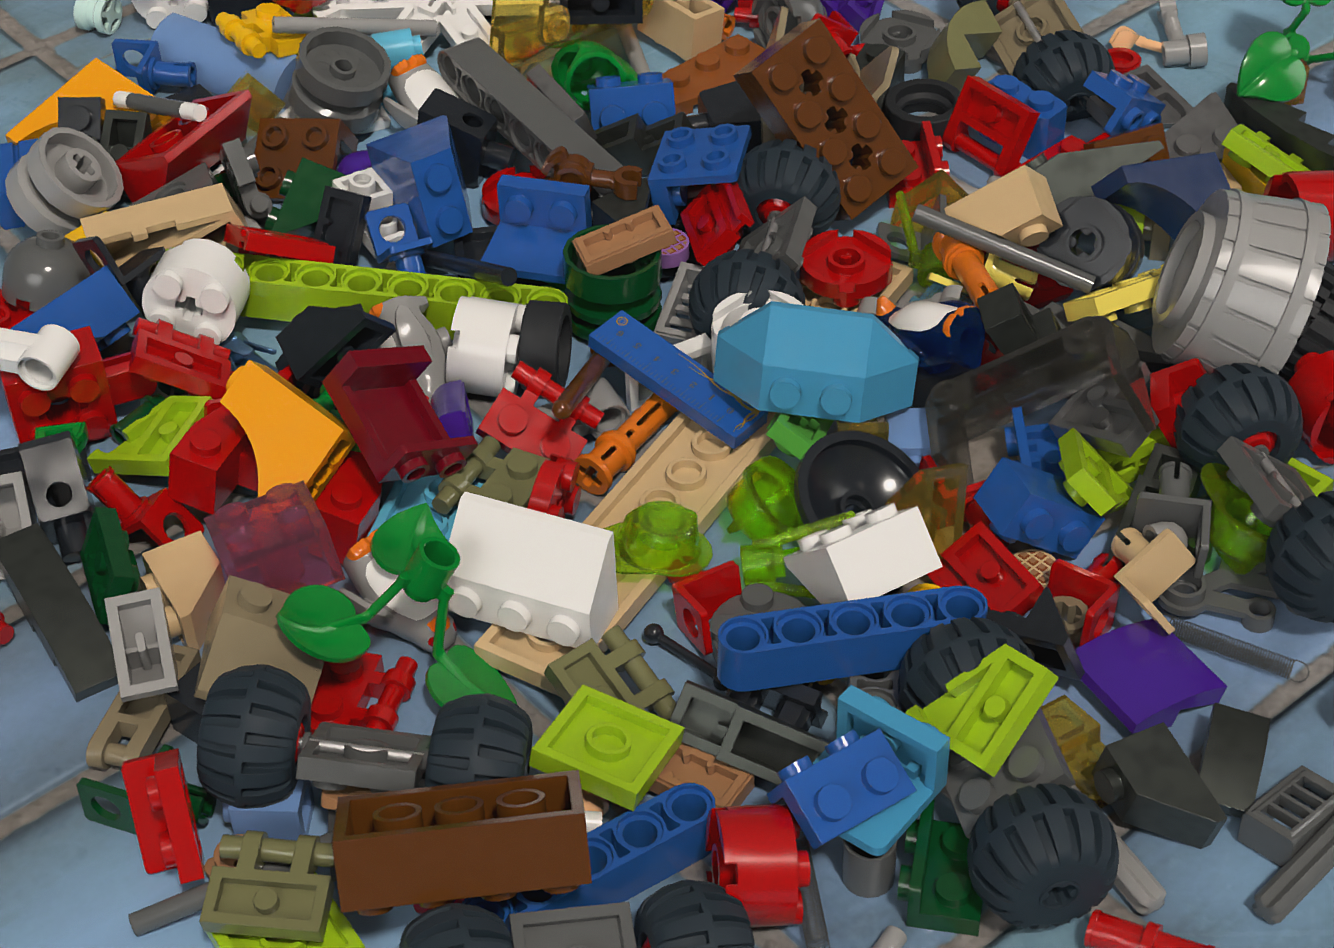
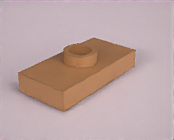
(624, 241)
(691, 765)

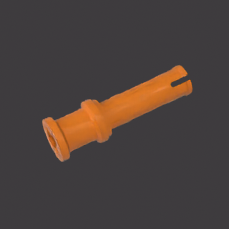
(964, 264)
(617, 448)

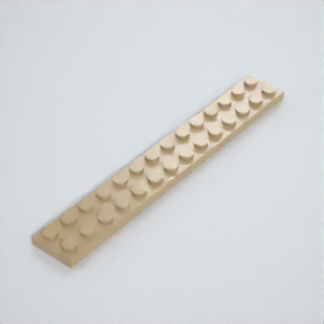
(679, 467)

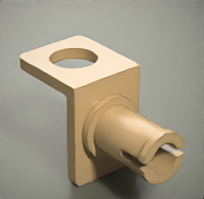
(1151, 568)

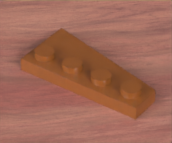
(710, 70)

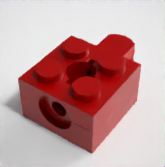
(91, 389)

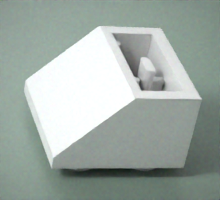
(865, 555)

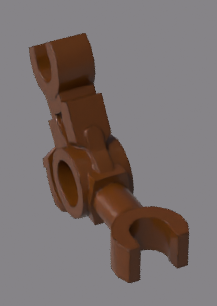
(579, 170)

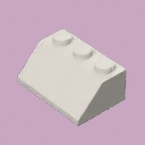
(533, 571)

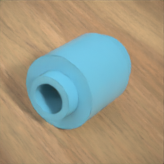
(399, 44)

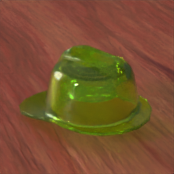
(764, 499)
(1233, 526)
(660, 541)

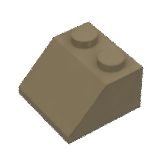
(246, 633)

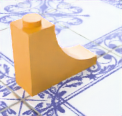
(92, 81)
(287, 429)

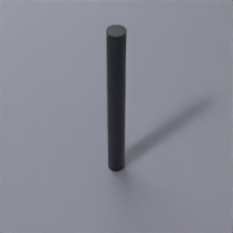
(469, 267)

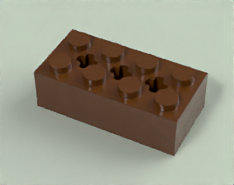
(833, 95)
(461, 842)

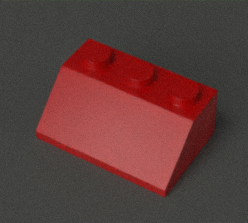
(184, 144)

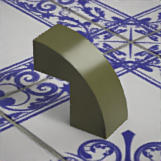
(961, 42)

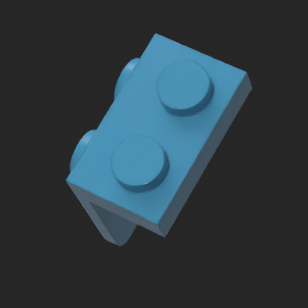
(920, 751)

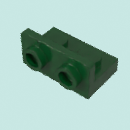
(108, 561)
(939, 880)

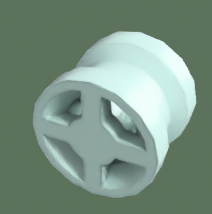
(98, 14)

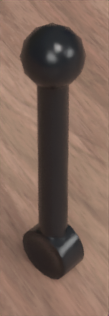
(655, 634)

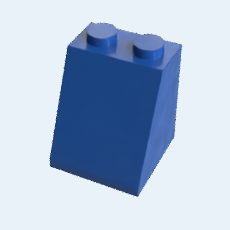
(426, 175)

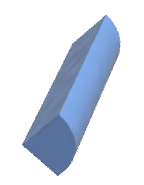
(218, 59)

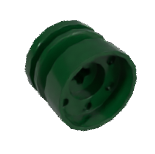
(600, 297)

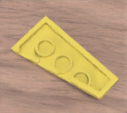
(1129, 294)

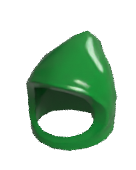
(584, 61)

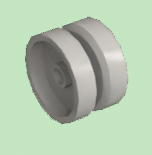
(63, 181)

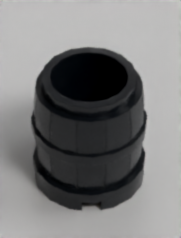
(1118, 243)

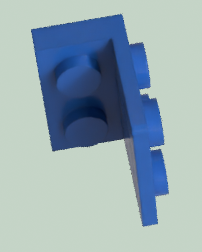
(695, 158)
(536, 224)

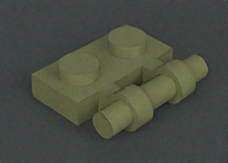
(506, 478)
(599, 671)
(268, 901)

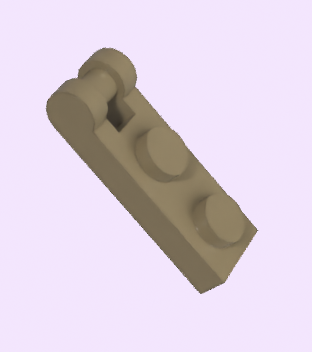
(137, 719)

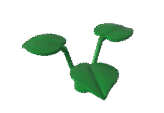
(1273, 62)
(414, 548)

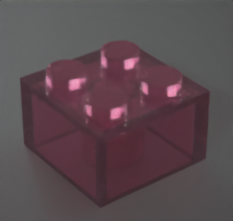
(276, 540)

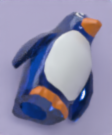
(937, 332)

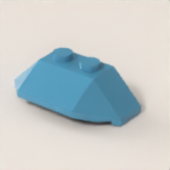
(816, 363)

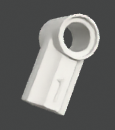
(38, 357)

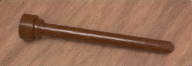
(580, 385)

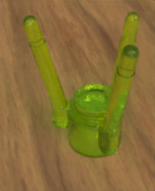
(922, 260)
(764, 560)

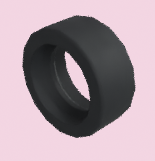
(920, 96)
(547, 338)

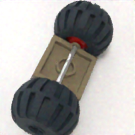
(1048, 49)

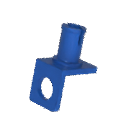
(151, 70)
(407, 251)

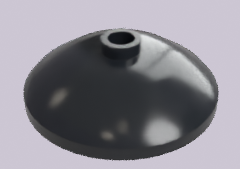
(849, 474)

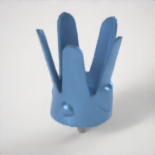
(243, 350)

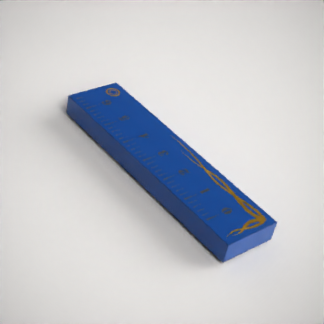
(676, 378)

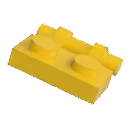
(254, 31)

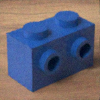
(1036, 509)

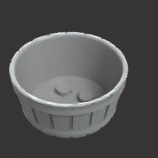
(1240, 280)

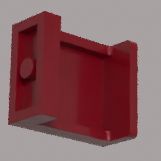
(392, 415)

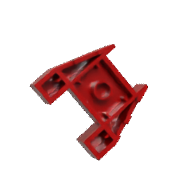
(219, 456)

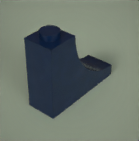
(1165, 188)

